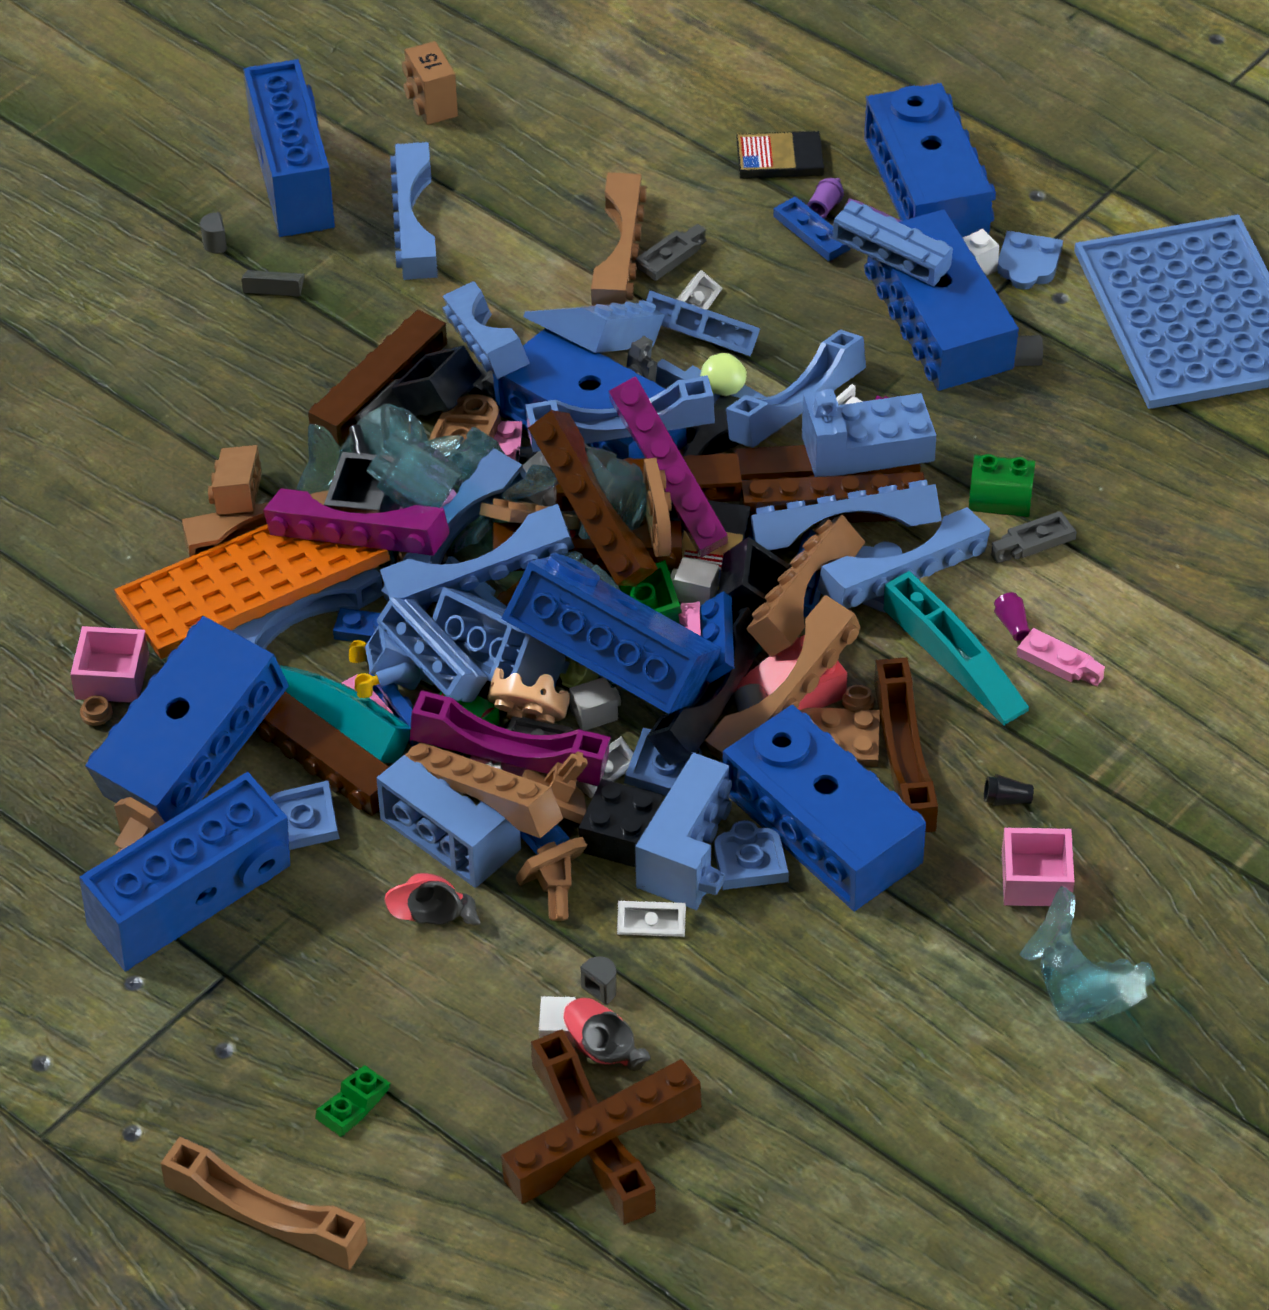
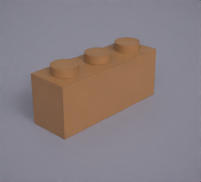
(235, 480)

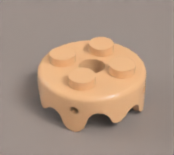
(527, 701)

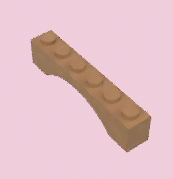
(622, 205)
(213, 529)
(781, 617)
(826, 634)
(521, 801)
(316, 1229)

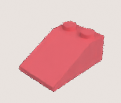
(775, 670)

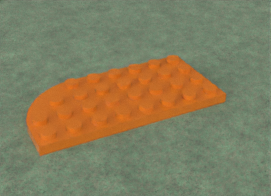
(238, 583)

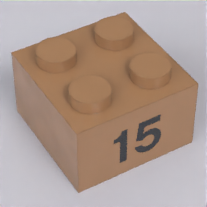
(430, 83)

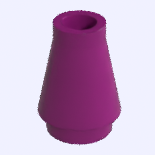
(1012, 614)

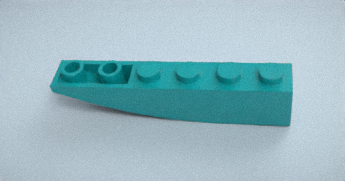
(952, 646)
(355, 717)

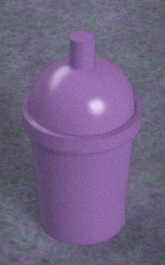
(827, 195)

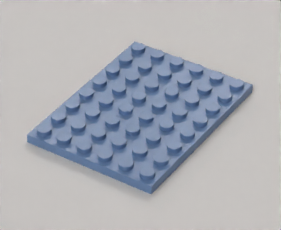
(1185, 307)

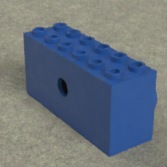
(289, 147)
(928, 157)
(958, 324)
(575, 377)
(610, 632)
(188, 721)
(825, 807)
(185, 871)

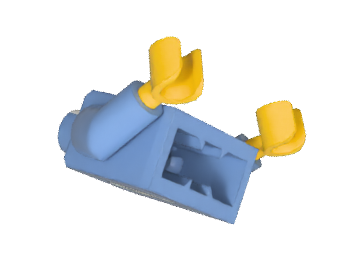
(386, 662)

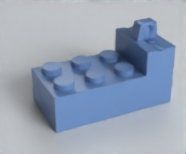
(865, 433)
(494, 642)
(445, 824)
(674, 848)

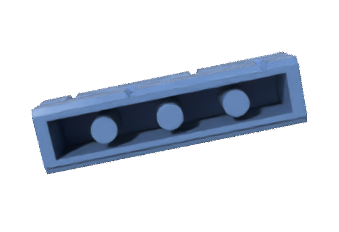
(892, 243)
(432, 649)

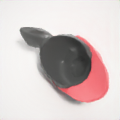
(431, 901)
(603, 1034)

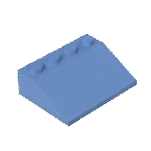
(602, 326)

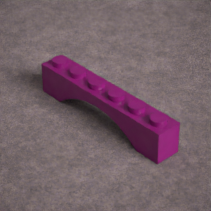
(655, 442)
(409, 529)
(448, 725)

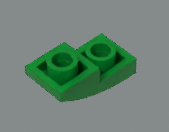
(355, 1100)

